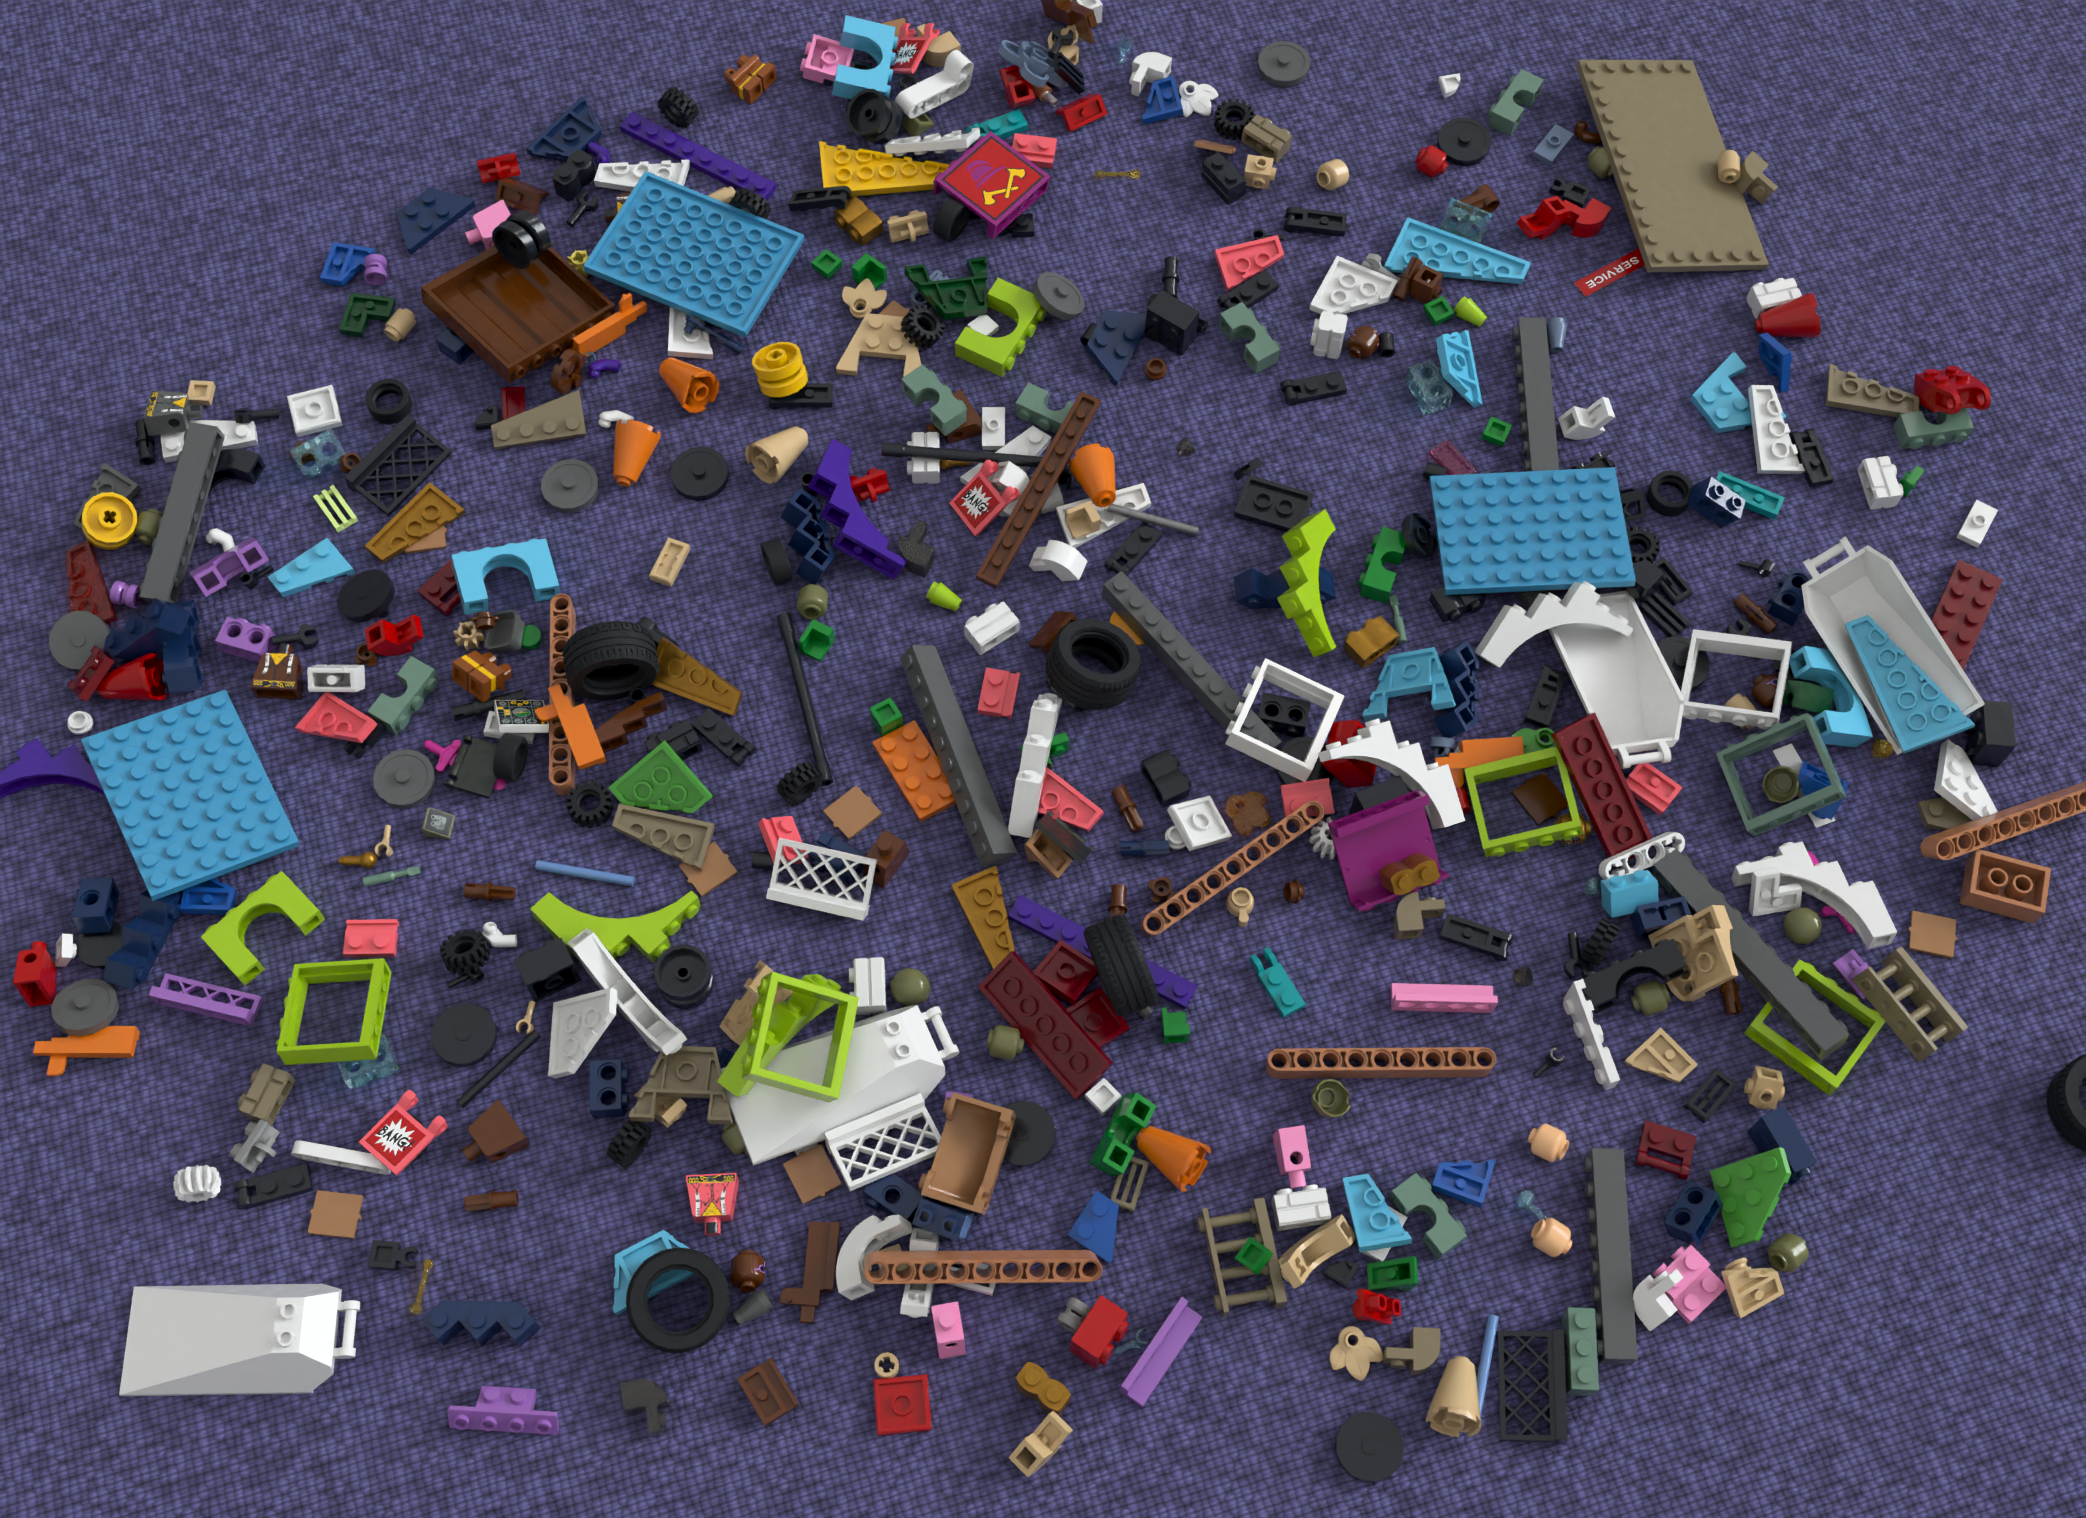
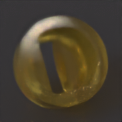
(1882, 748)

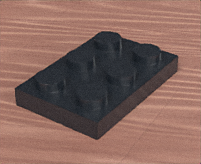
(1272, 504)

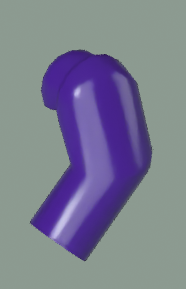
(602, 154)
(603, 364)

